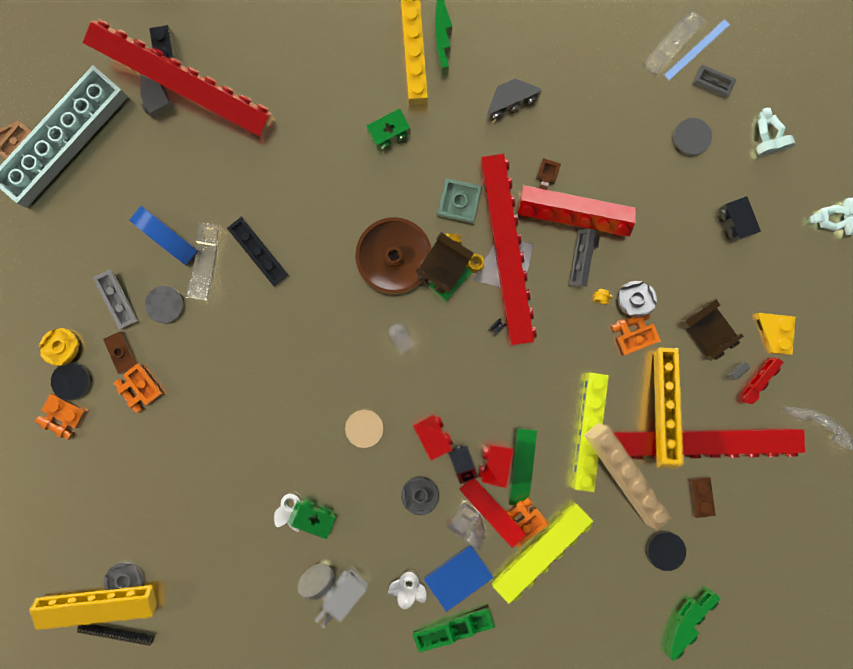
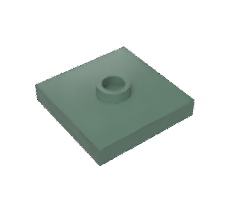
(459, 201)

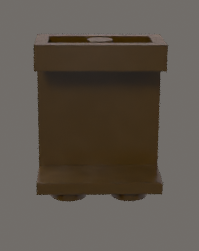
(444, 264)
(711, 331)

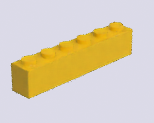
(414, 52)
(667, 408)
(93, 607)

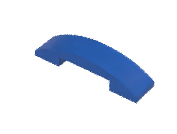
(163, 235)

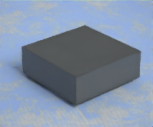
(738, 371)

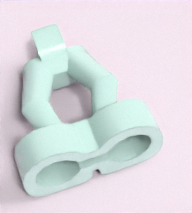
(780, 143)
(823, 217)

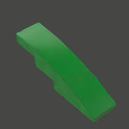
(442, 28)
(522, 465)
(453, 630)

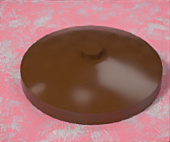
(391, 254)

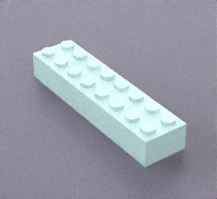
(59, 136)

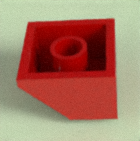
(432, 436)
(496, 465)

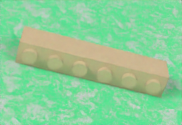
(627, 476)

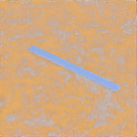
(698, 48)

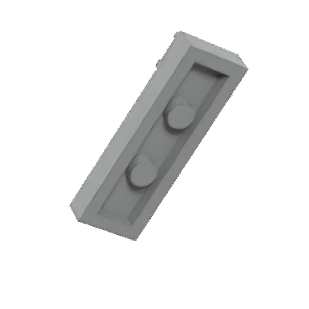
(115, 299)

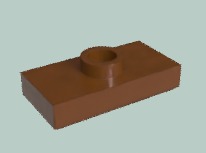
(119, 352)

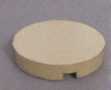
(364, 428)

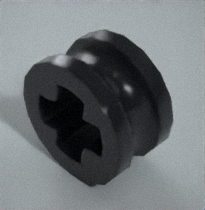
(497, 327)

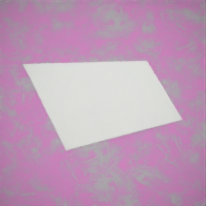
(489, 273)

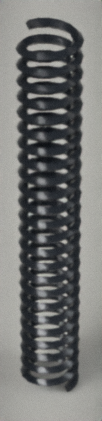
(108, 630)

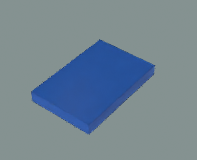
(458, 578)

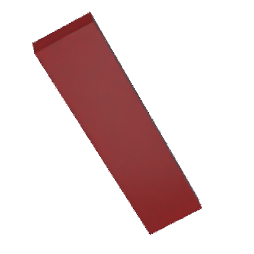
(493, 512)

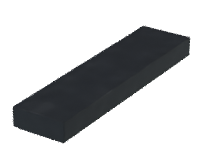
(258, 251)

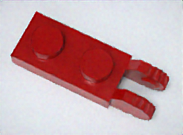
(761, 380)

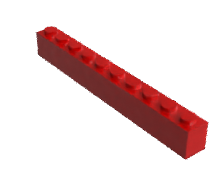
(176, 77)
(507, 250)
(720, 442)

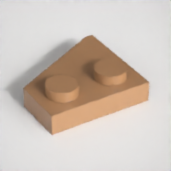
(12, 137)

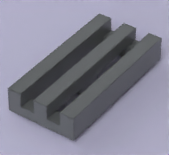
(726, 93)

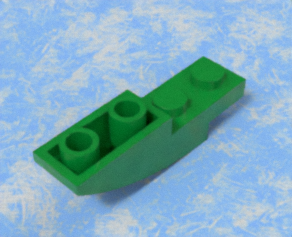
(683, 629)

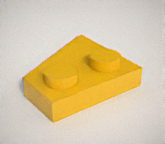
(778, 332)

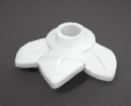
(284, 512)
(408, 593)

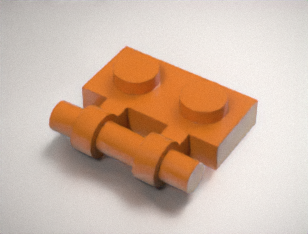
(637, 339)
(142, 385)
(62, 410)
(531, 523)

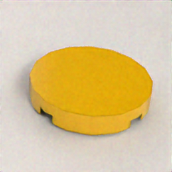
(59, 347)

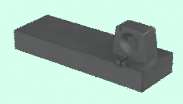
(585, 243)

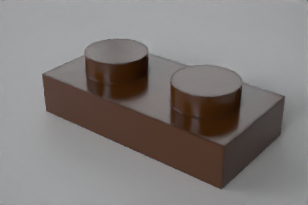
(702, 497)

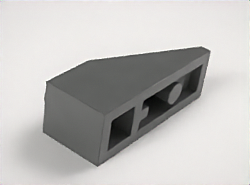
(154, 98)

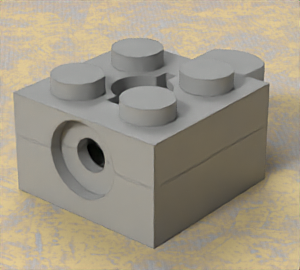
(343, 597)

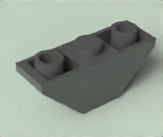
(511, 97)

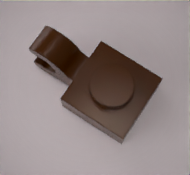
(548, 172)

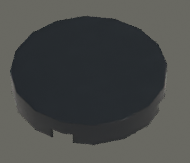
(70, 381)
(666, 551)

